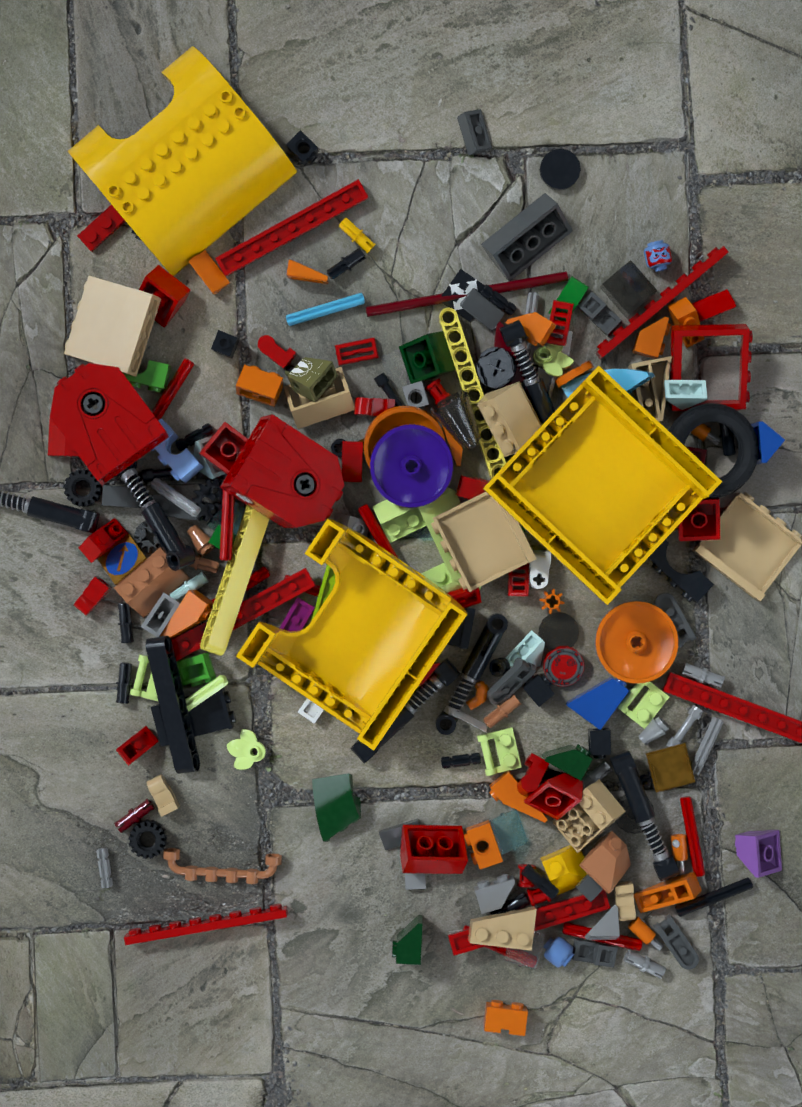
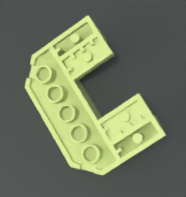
(401, 521)

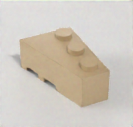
(652, 393)
(505, 930)

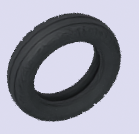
(744, 435)

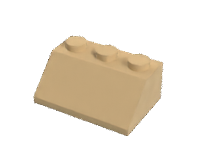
(333, 402)
(509, 417)

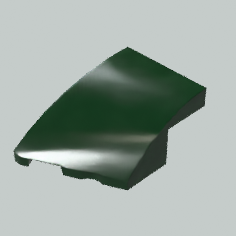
(335, 804)

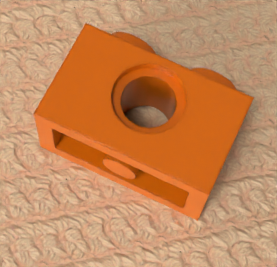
(483, 832)

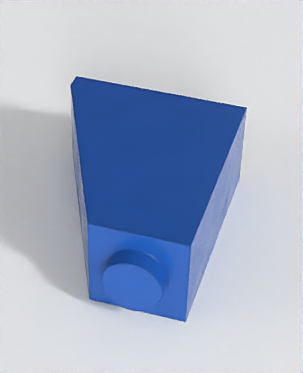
(600, 701)

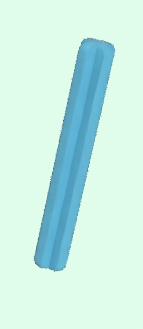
(325, 309)

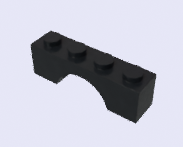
(692, 584)

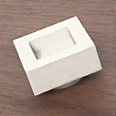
(310, 710)

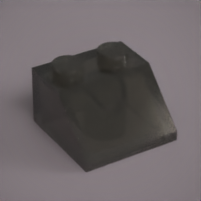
(628, 288)

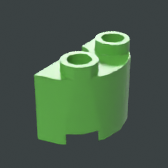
(196, 669)

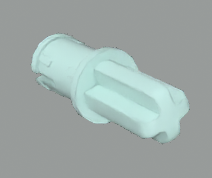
(193, 584)

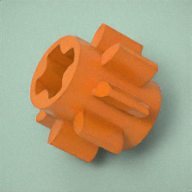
(548, 596)

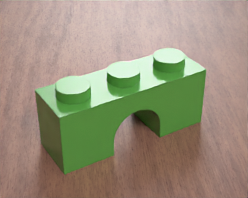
(155, 376)

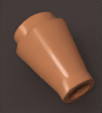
(200, 540)

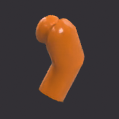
(480, 697)

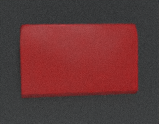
(714, 305)

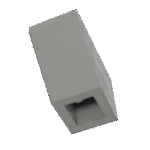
(493, 894)

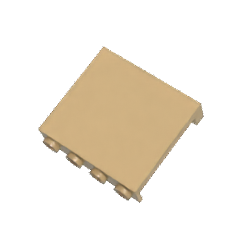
(112, 325)
(482, 541)
(750, 546)

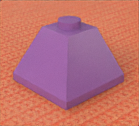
(760, 851)

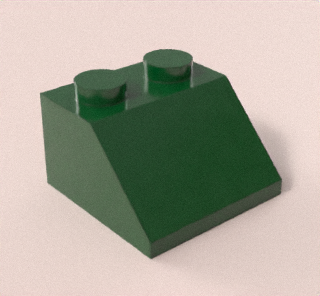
(427, 357)
(569, 759)
(409, 943)

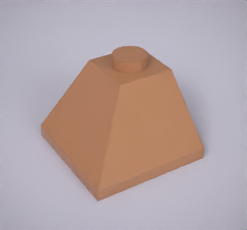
(607, 861)

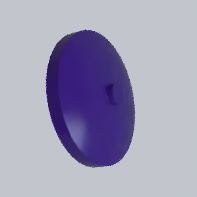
(411, 465)

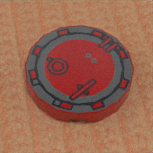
(563, 666)

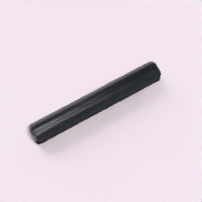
(714, 897)

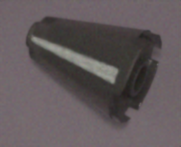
(458, 419)

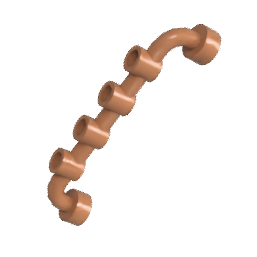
(212, 873)

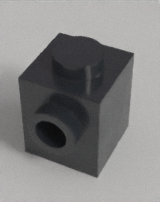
(538, 689)

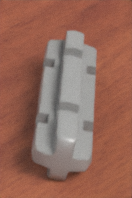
(104, 867)

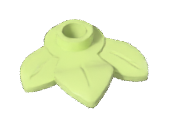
(553, 361)
(243, 748)

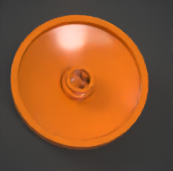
(393, 418)
(636, 642)

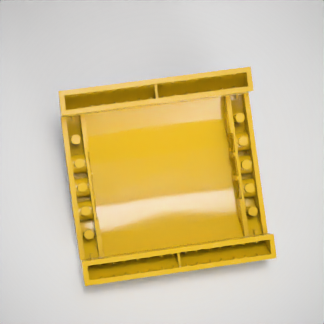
(601, 484)

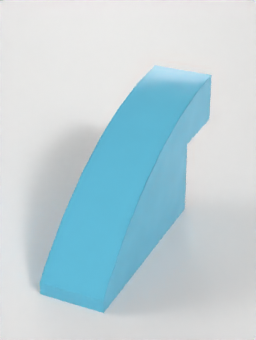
(627, 378)

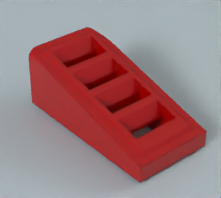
(563, 305)
(511, 583)

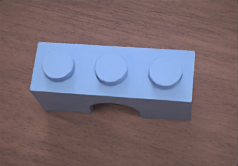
(183, 465)

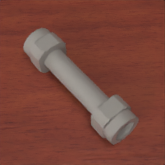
(694, 713)

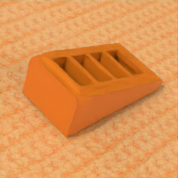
(303, 273)

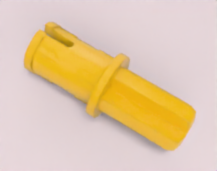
(356, 235)

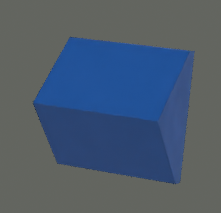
(768, 441)

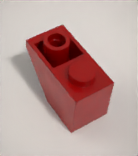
(102, 540)

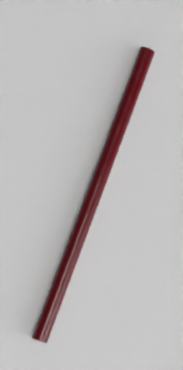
(437, 299)

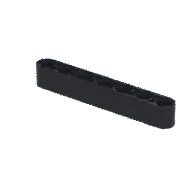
(173, 704)

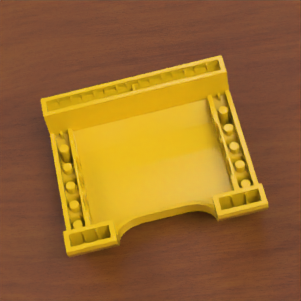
(189, 166)
(366, 640)

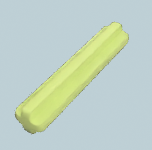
(206, 691)

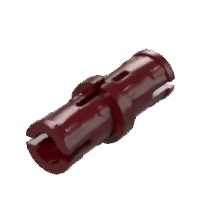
(134, 815)

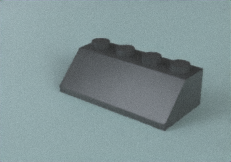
(527, 237)

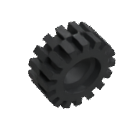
(74, 497)
(139, 848)

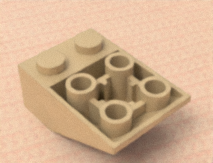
(590, 816)

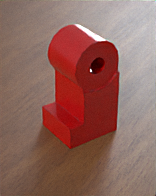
(269, 347)
(372, 406)
(92, 595)
(533, 776)

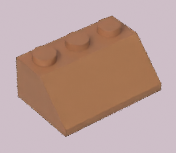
(149, 581)

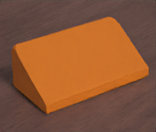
(209, 272)

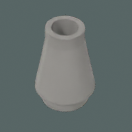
(654, 730)

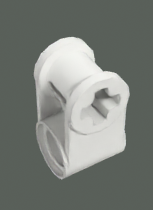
(540, 566)

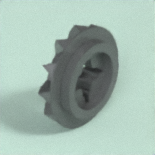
(146, 545)

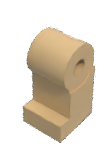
(162, 795)
(625, 900)

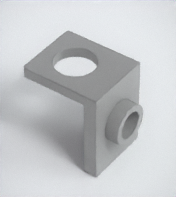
(352, 522)

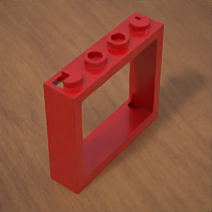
(681, 331)

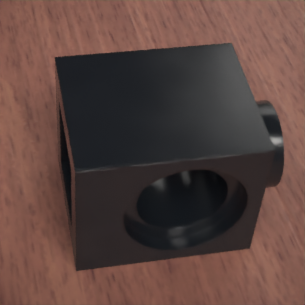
(299, 140)
(225, 344)
(599, 742)

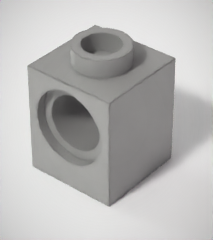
(416, 388)

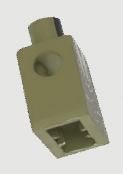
(311, 377)

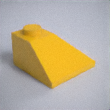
(564, 868)

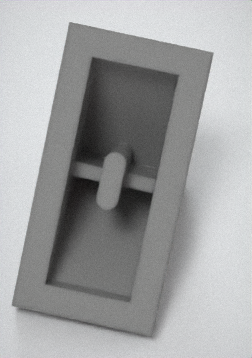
(160, 615)
(606, 928)

